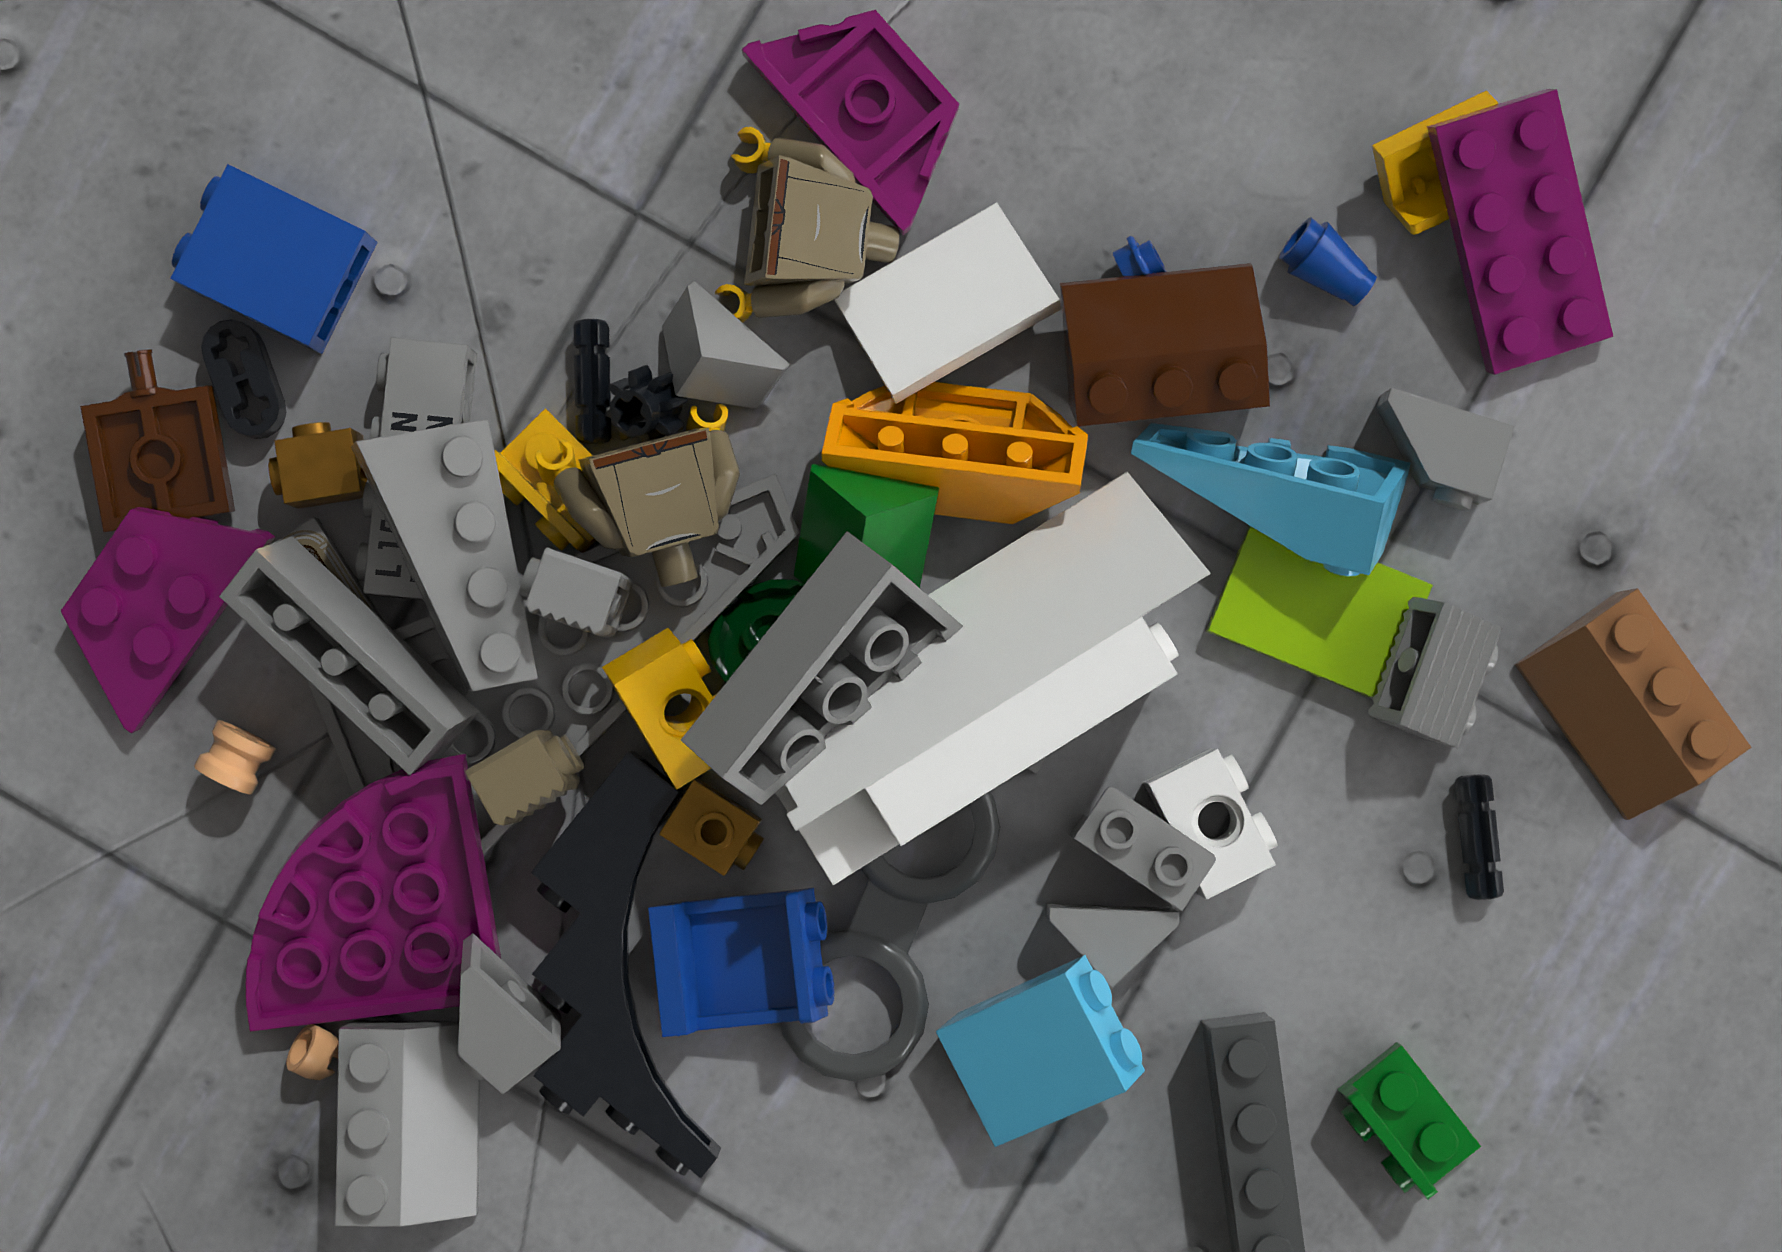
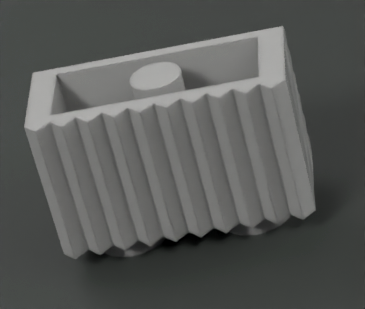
(576, 592)
(1436, 672)

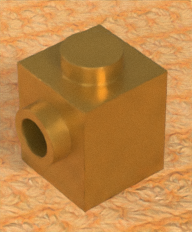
(317, 466)
(713, 828)

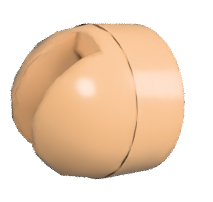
(312, 1053)

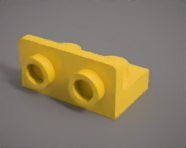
(522, 480)

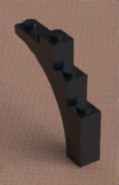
(588, 969)

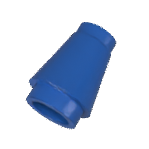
(1327, 262)

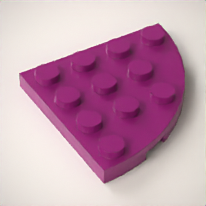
(374, 905)

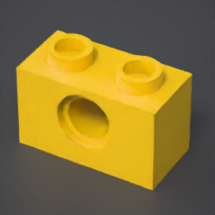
(647, 681)

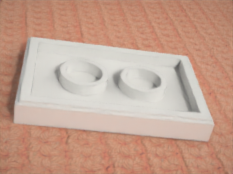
(947, 302)

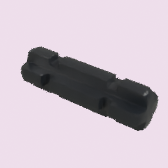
(592, 381)
(1479, 836)

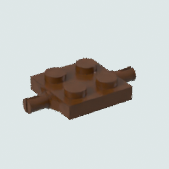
(157, 449)

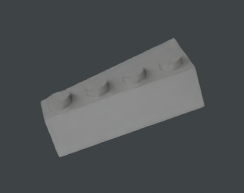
(455, 538)
(816, 669)

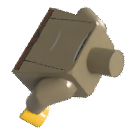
(805, 228)
(652, 493)

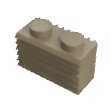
(526, 776)

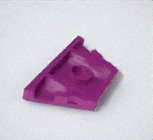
(865, 104)
(154, 603)

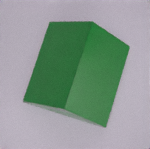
(877, 510)

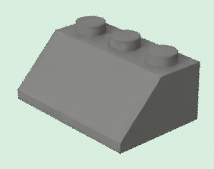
(405, 1125)

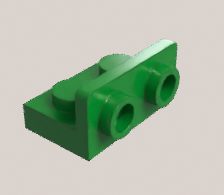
(1408, 1119)

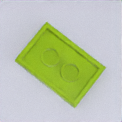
(1311, 616)

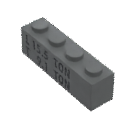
(1253, 1134)

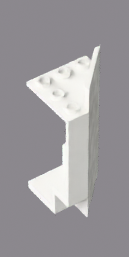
(1040, 658)

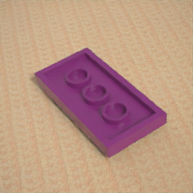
(1520, 231)

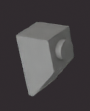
(1447, 447)
(502, 1020)

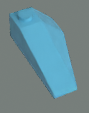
(1314, 505)

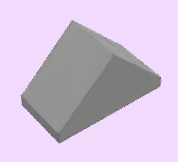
(717, 354)
(1113, 935)

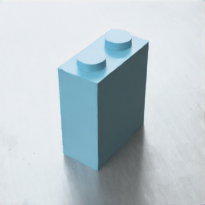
(1042, 1051)

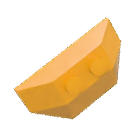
(982, 447)

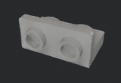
(1144, 847)

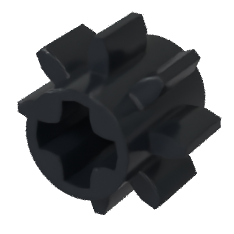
(645, 405)

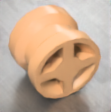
(234, 757)

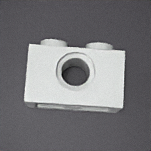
(1187, 789)

